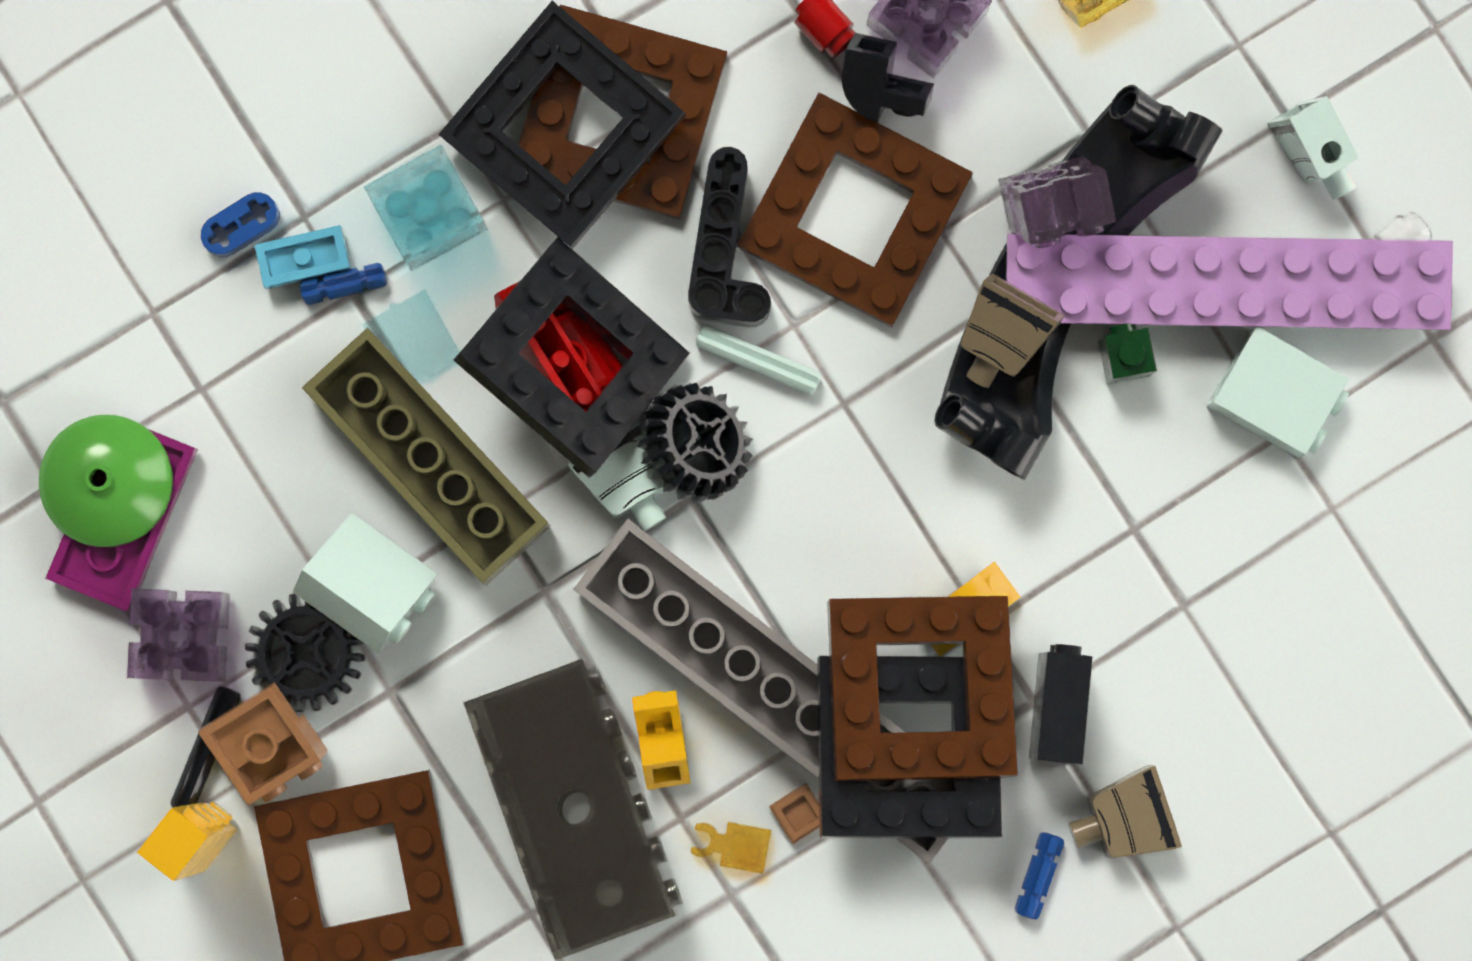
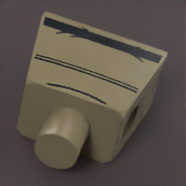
(1005, 330)
(1129, 817)

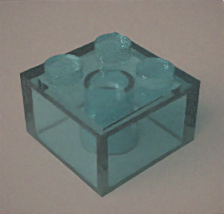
(425, 208)

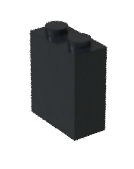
(1060, 705)

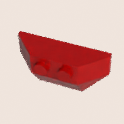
(569, 354)

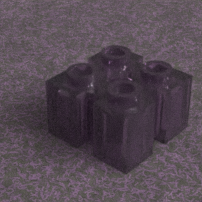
(930, 40)
(1057, 201)
(159, 615)

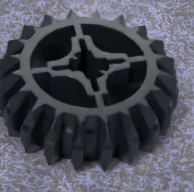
(671, 430)
(290, 667)

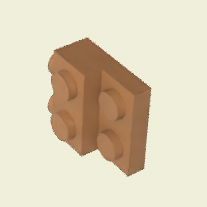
(264, 745)

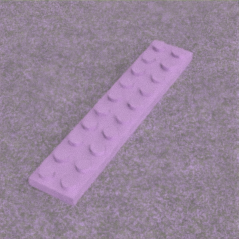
(1239, 281)

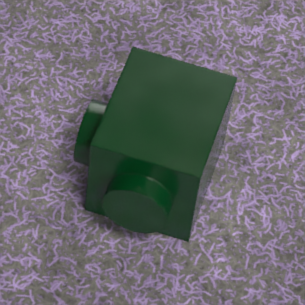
(1127, 353)

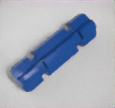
(343, 283)
(1039, 875)

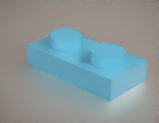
(302, 257)

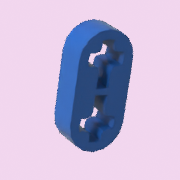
(233, 216)

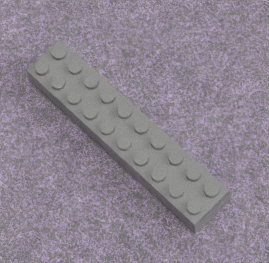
(723, 651)

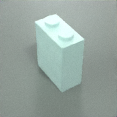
(1279, 393)
(366, 584)

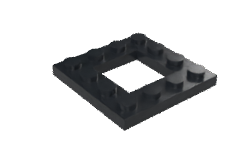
(546, 44)
(495, 360)
(854, 812)

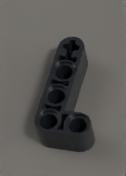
(725, 236)

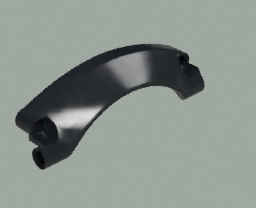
(1147, 159)

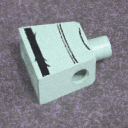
(1307, 131)
(625, 483)

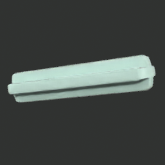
(758, 359)

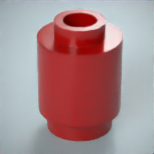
(825, 26)

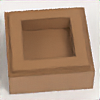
(797, 813)

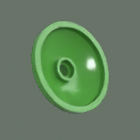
(135, 487)

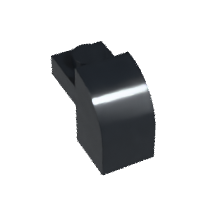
(873, 87)

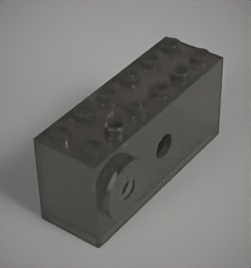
(540, 748)

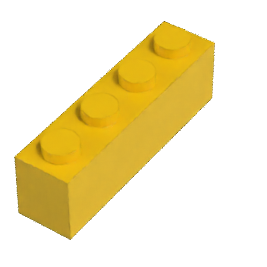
(188, 839)

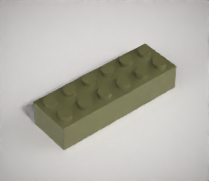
(426, 456)

